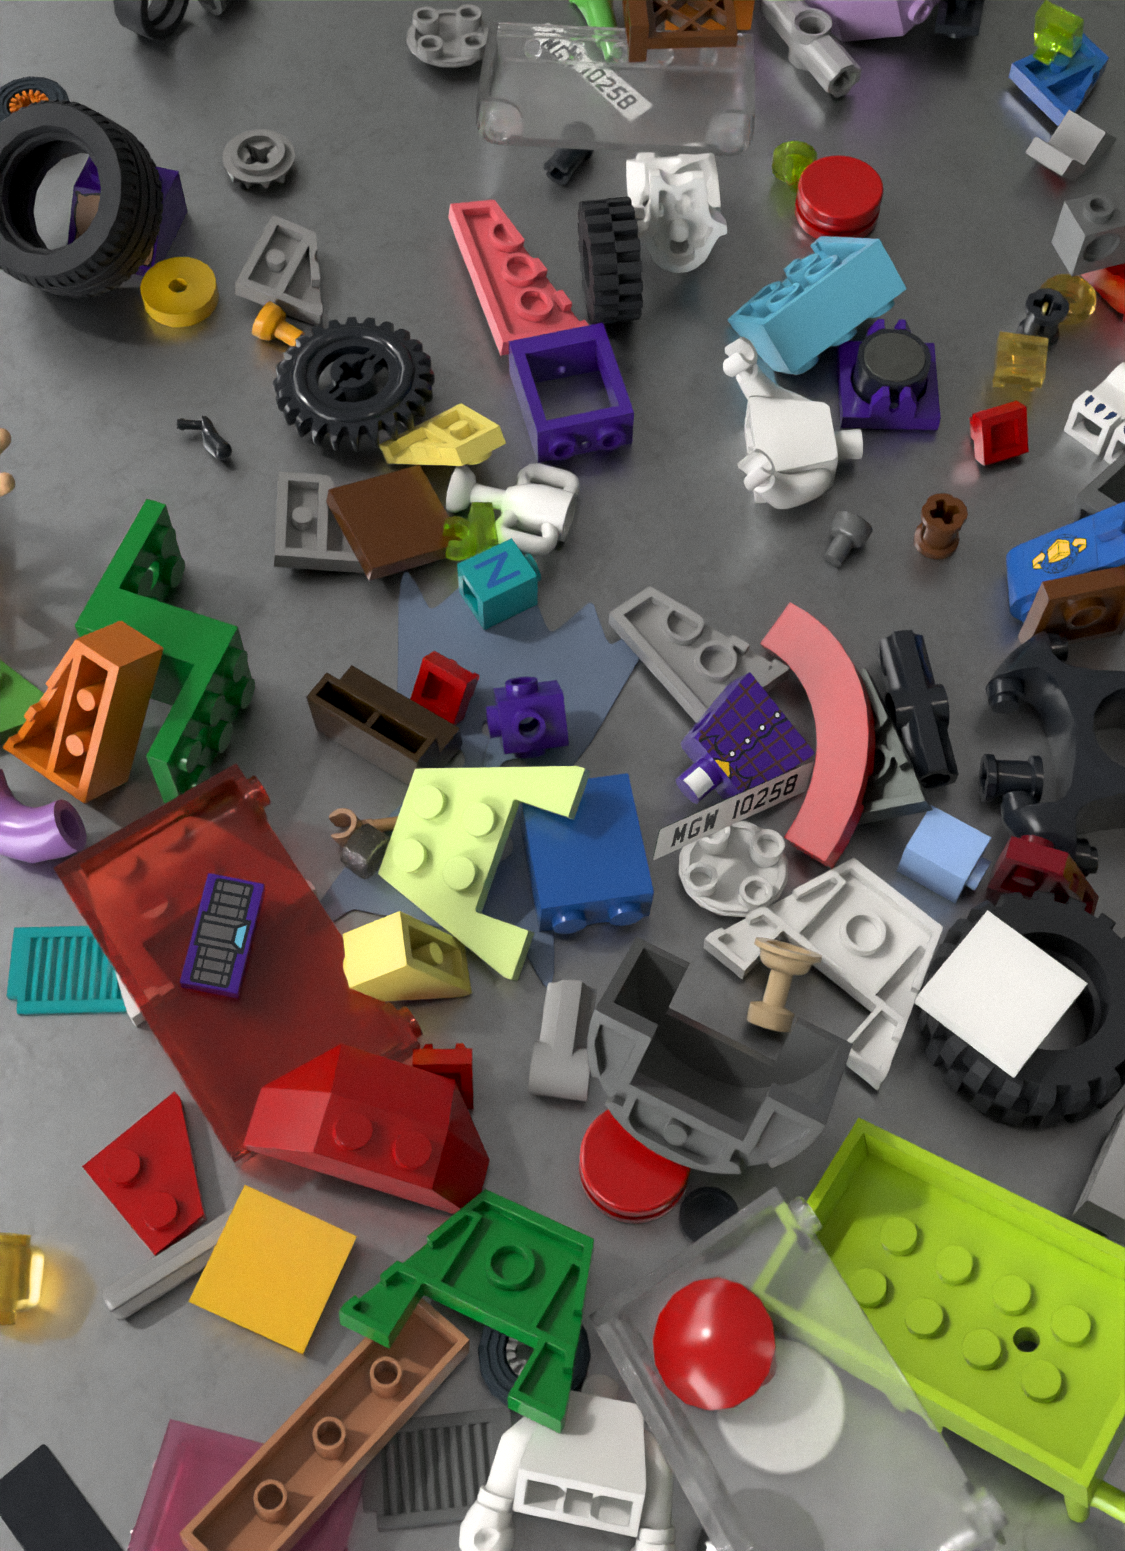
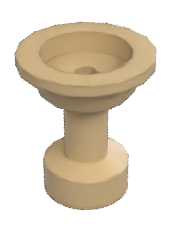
(784, 961)

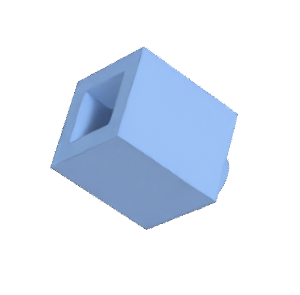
(945, 855)

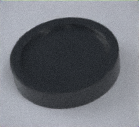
(704, 1211)

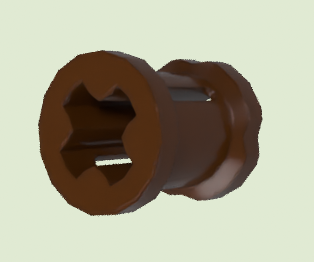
(940, 526)

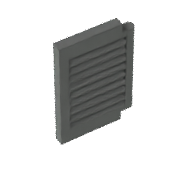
(433, 1468)

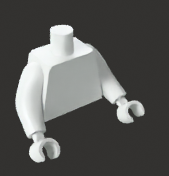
(786, 436)

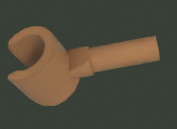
(344, 817)

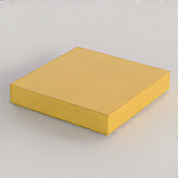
(273, 1269)

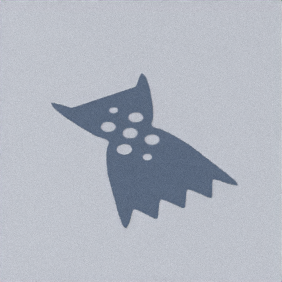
(521, 646)

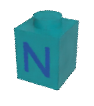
(499, 583)

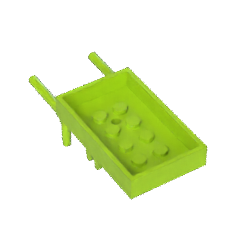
(963, 1277)

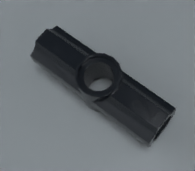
(918, 708)

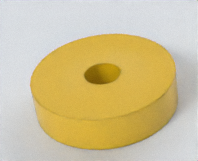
(184, 308)

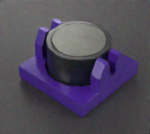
(888, 380)

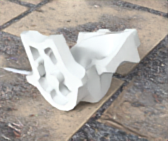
(680, 210)

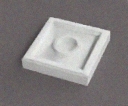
(1000, 993)

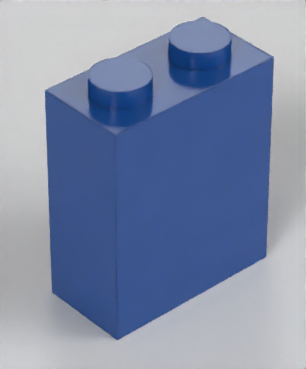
(588, 865)

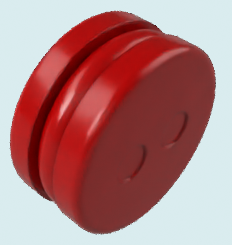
(838, 197)
(626, 1176)

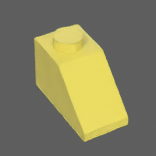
(405, 960)

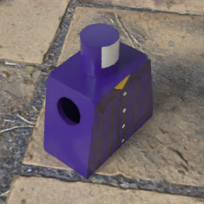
(739, 743)

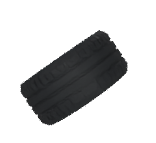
(127, 208)

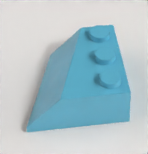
(819, 302)

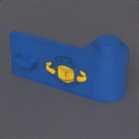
(1071, 550)

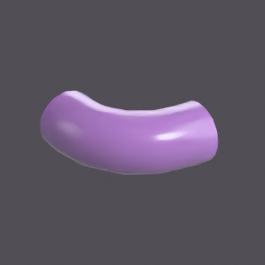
(40, 831)

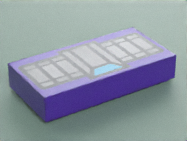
(223, 935)

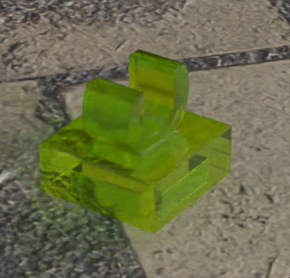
(1056, 32)
(476, 532)

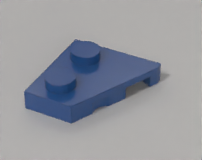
(1063, 82)

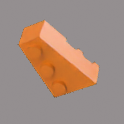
(91, 713)

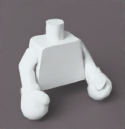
(591, 1475)

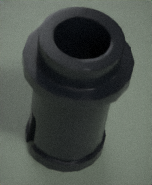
(564, 163)

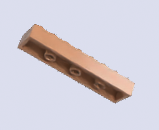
(329, 1439)

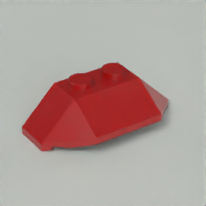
(373, 1127)

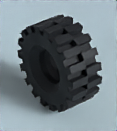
(610, 260)

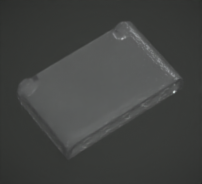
(582, 92)
(835, 1440)

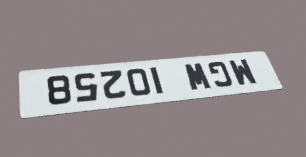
(732, 810)

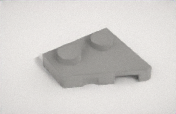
(284, 271)
(306, 527)

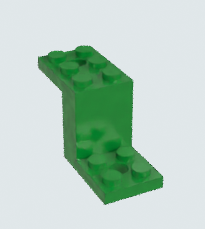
(202, 659)

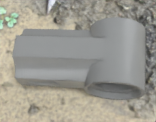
(561, 1056)

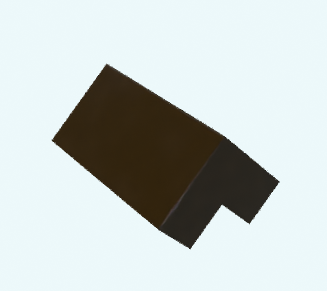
(382, 724)

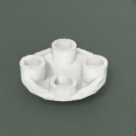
(735, 869)

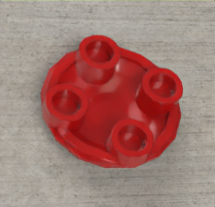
(715, 1344)

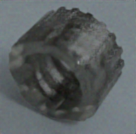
(365, 851)

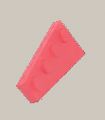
(506, 278)

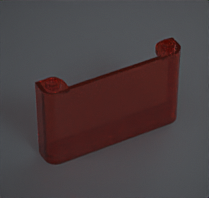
(295, 1002)

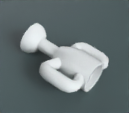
(537, 508)

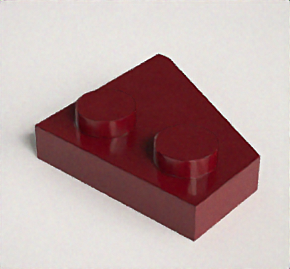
(1034, 865)

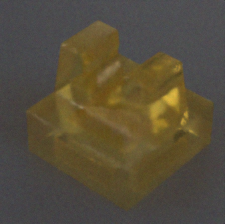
(1020, 360)

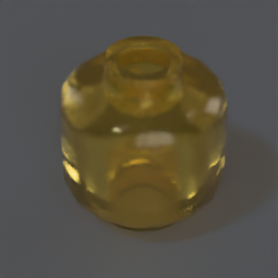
(19, 1275)

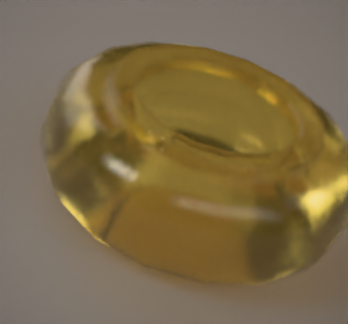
(1077, 289)

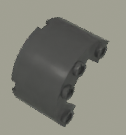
(698, 1090)

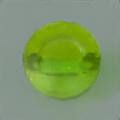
(790, 160)

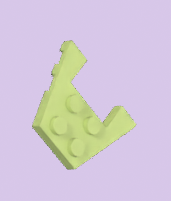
(453, 841)

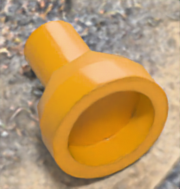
(272, 324)

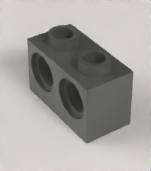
(1092, 231)

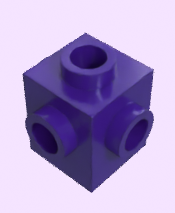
(528, 717)

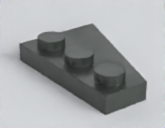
(894, 785)

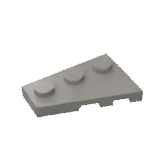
(687, 653)

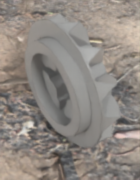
(259, 145)

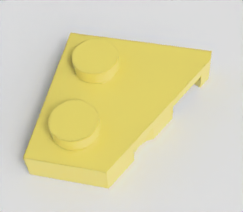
(448, 439)

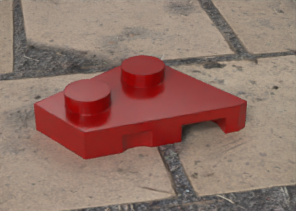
(153, 1176)

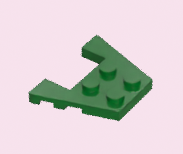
(505, 1272)

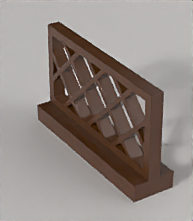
(642, 22)

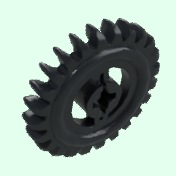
(351, 400)

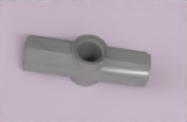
(812, 44)

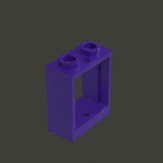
(562, 356)

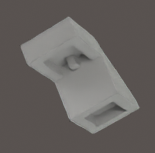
(1072, 147)

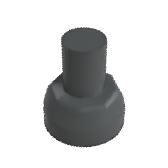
(848, 532)

